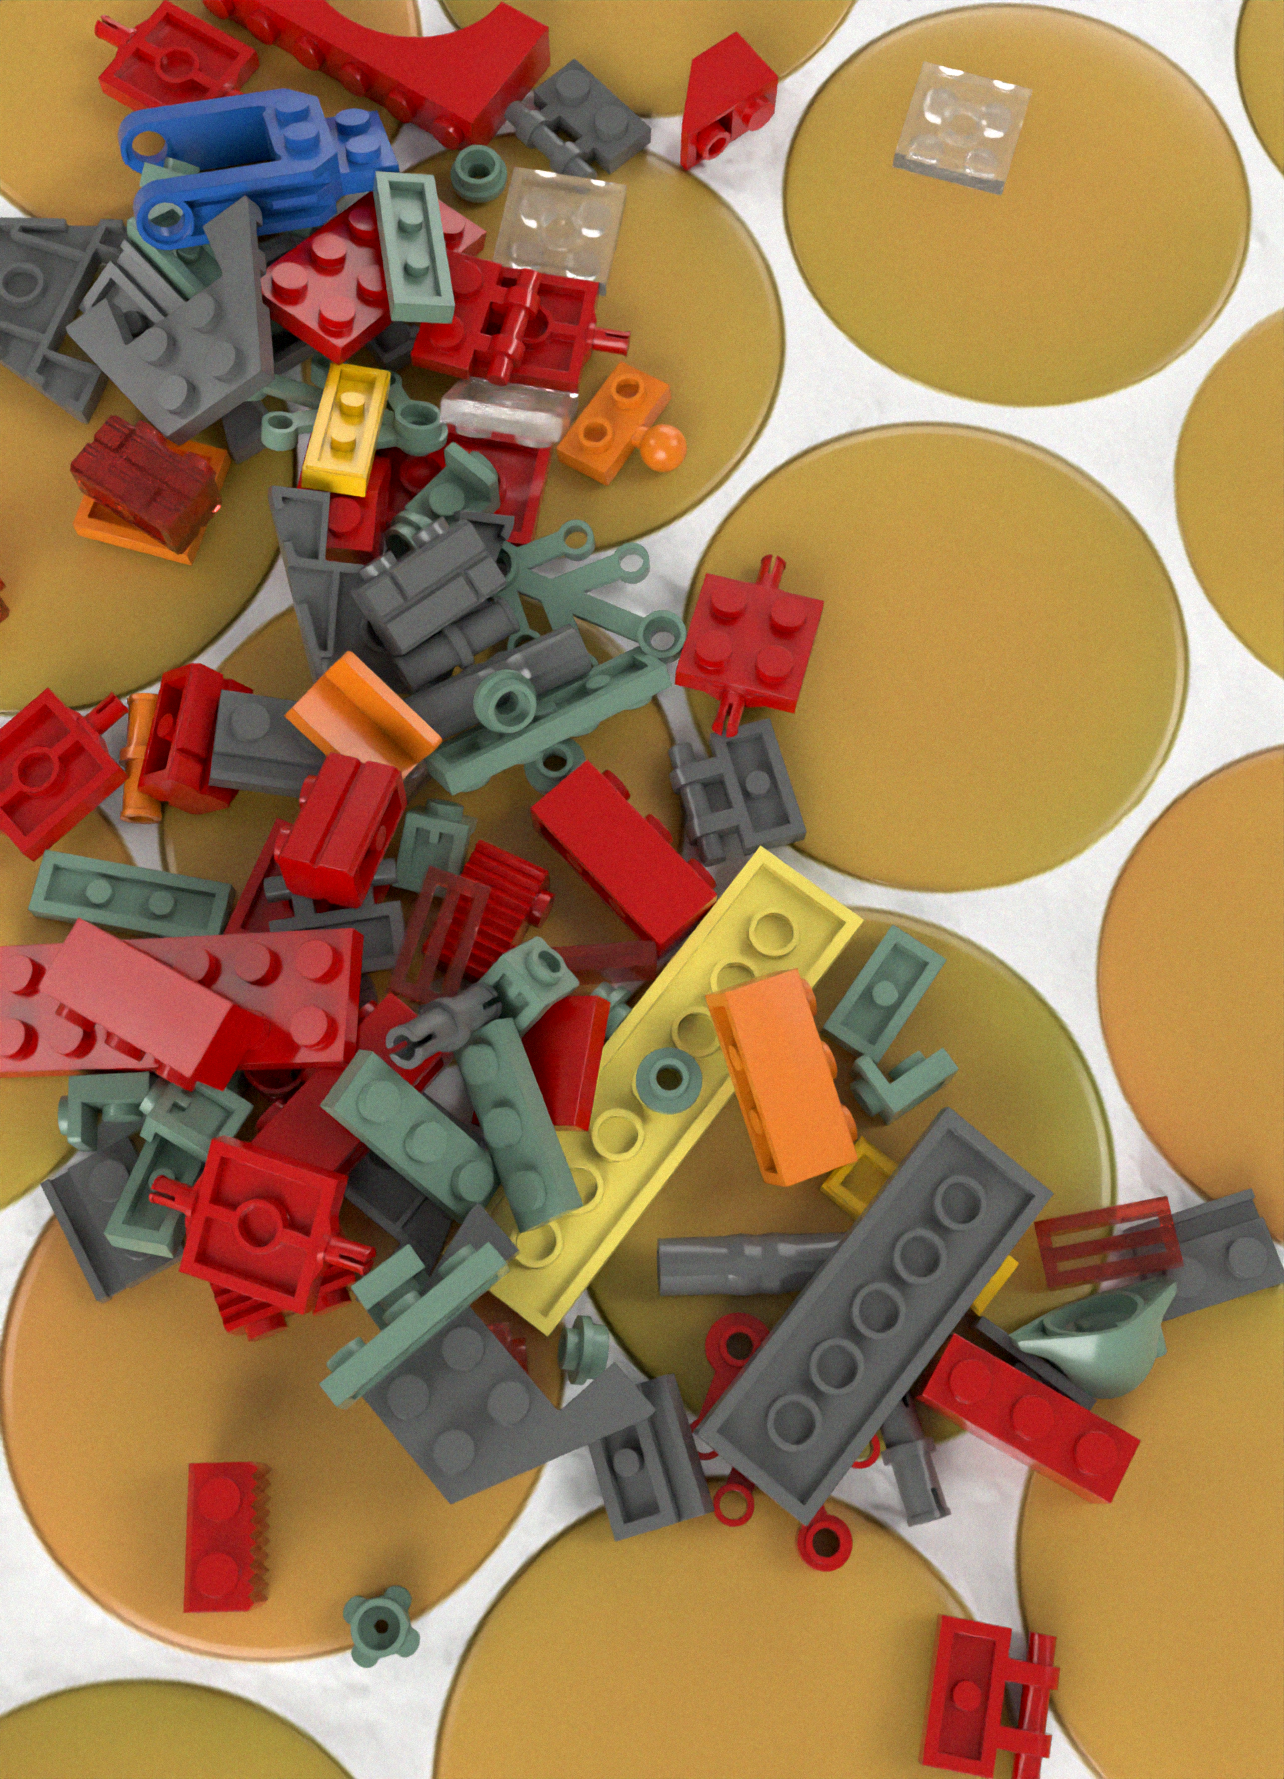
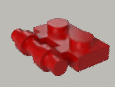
(477, 294)
(967, 1699)

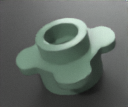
(364, 1614)

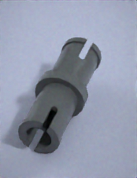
(456, 644)
(443, 1025)
(912, 1464)

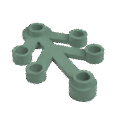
(405, 424)
(567, 596)

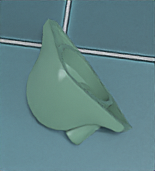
(1105, 1338)

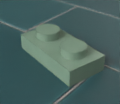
(883, 995)

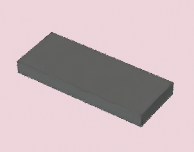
(1031, 1363)

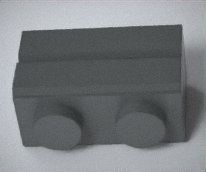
(428, 585)

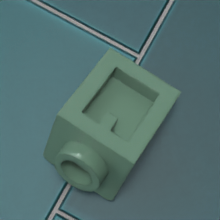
(464, 484)
(436, 838)
(529, 982)
(913, 1083)
(113, 1095)
(192, 1117)
(390, 1283)

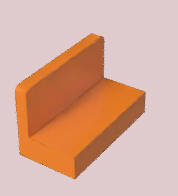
(362, 718)

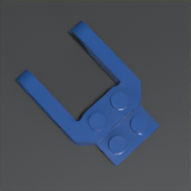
(309, 171)

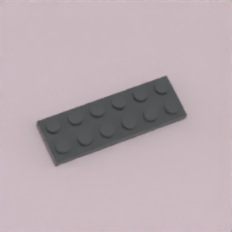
(873, 1315)

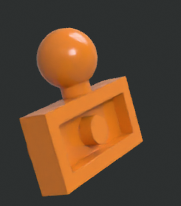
(619, 422)

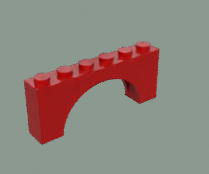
(441, 83)

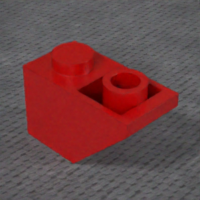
(726, 96)

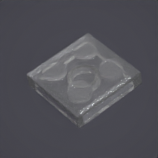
(962, 128)
(561, 225)
(525, 411)

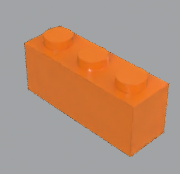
(783, 1077)

